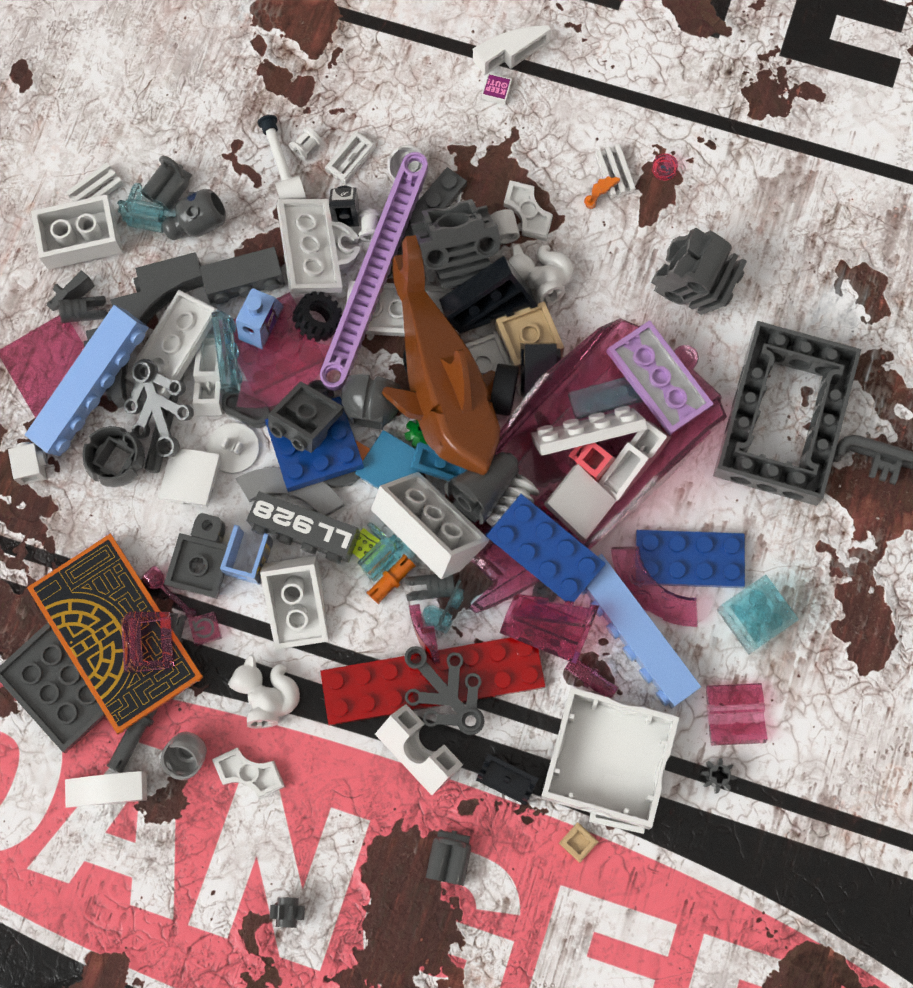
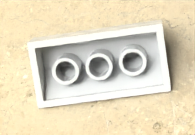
(428, 524)

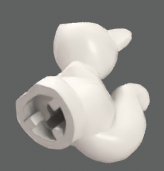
(547, 279)
(266, 702)

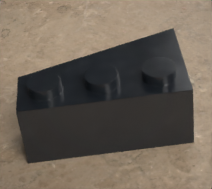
(487, 296)

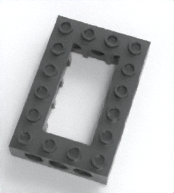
(806, 353)

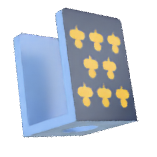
(232, 551)

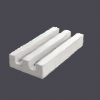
(608, 152)
(338, 173)
(93, 183)

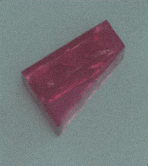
(549, 625)

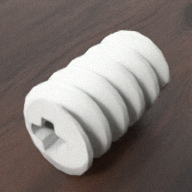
(519, 485)

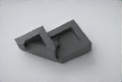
(76, 288)

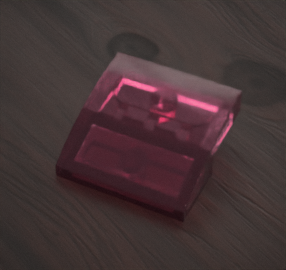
(736, 714)

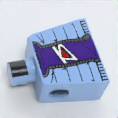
(259, 314)

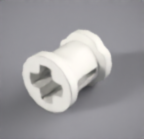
(305, 143)
(369, 221)

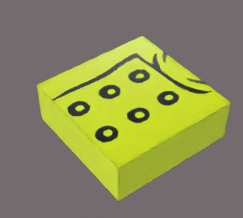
(365, 543)

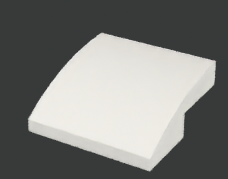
(190, 477)

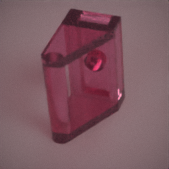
(133, 646)

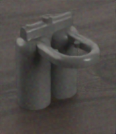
(167, 183)
(449, 857)

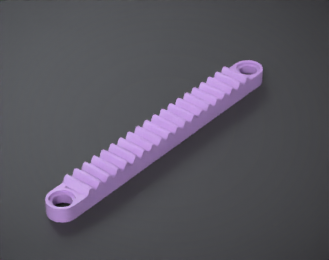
(374, 271)

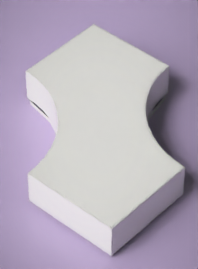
(534, 219)
(261, 777)

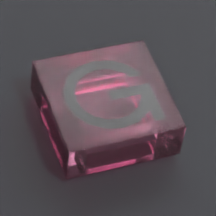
(205, 628)

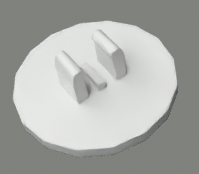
(236, 446)

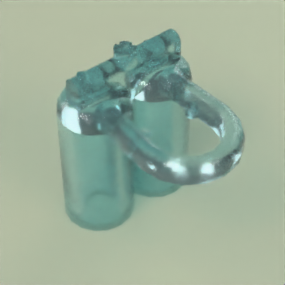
(141, 213)
(382, 555)

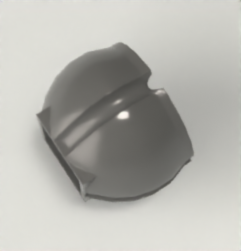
(365, 402)
(99, 450)

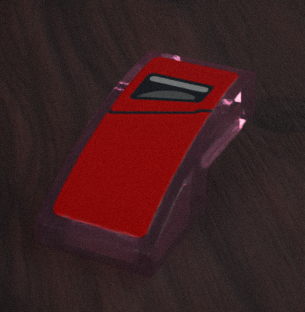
(425, 635)

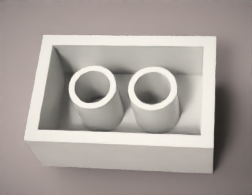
(76, 232)

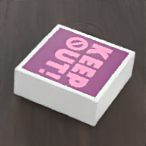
(496, 88)

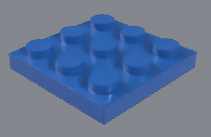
(332, 458)

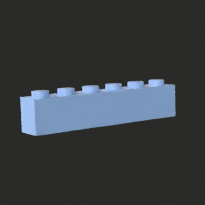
(86, 381)
(641, 637)

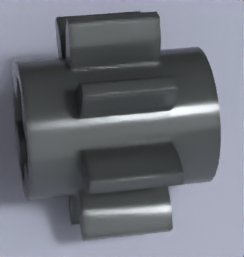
(724, 770)
(287, 912)

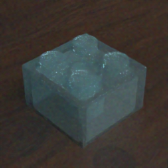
(757, 614)

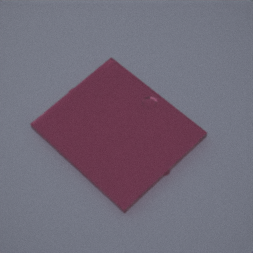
(42, 360)

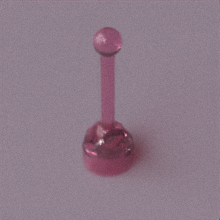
(154, 579)

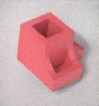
(592, 459)

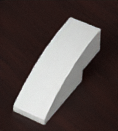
(510, 47)
(207, 388)
(634, 460)
(106, 789)

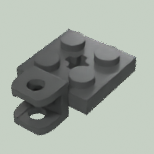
(200, 545)

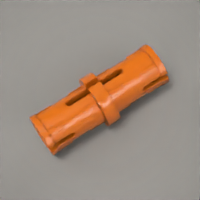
(391, 579)

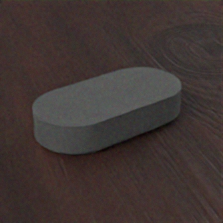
(251, 416)

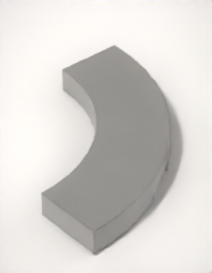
(270, 481)

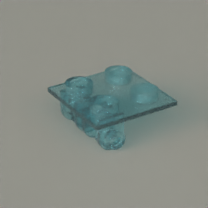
(441, 618)

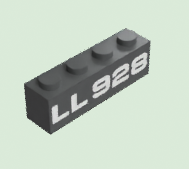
(303, 527)

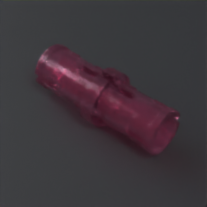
(591, 678)

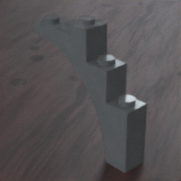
(155, 288)

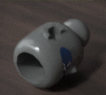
(195, 215)

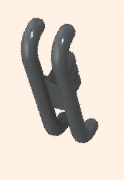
(885, 456)

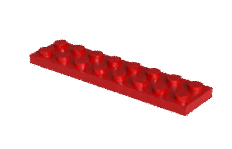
(381, 685)

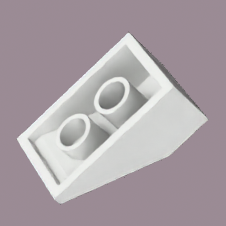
(295, 602)

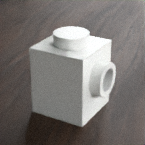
(28, 463)

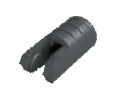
(76, 309)
(435, 587)

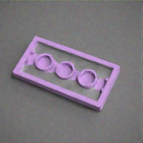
(659, 378)

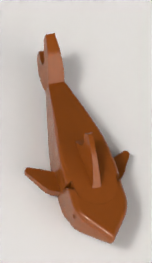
(443, 378)

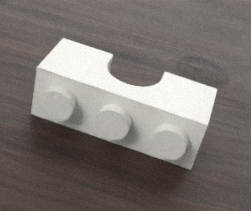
(429, 767)

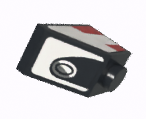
(344, 205)

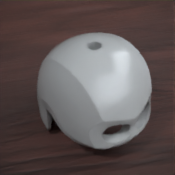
(183, 755)

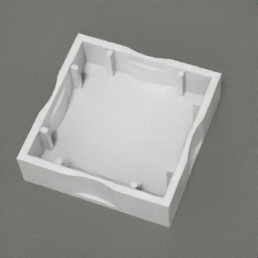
(616, 738)

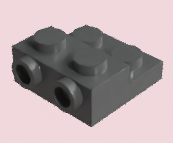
(304, 417)

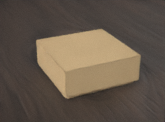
(578, 842)

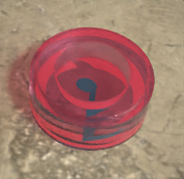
(664, 167)

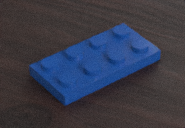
(545, 549)
(693, 558)

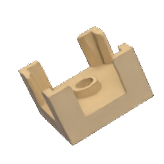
(527, 326)

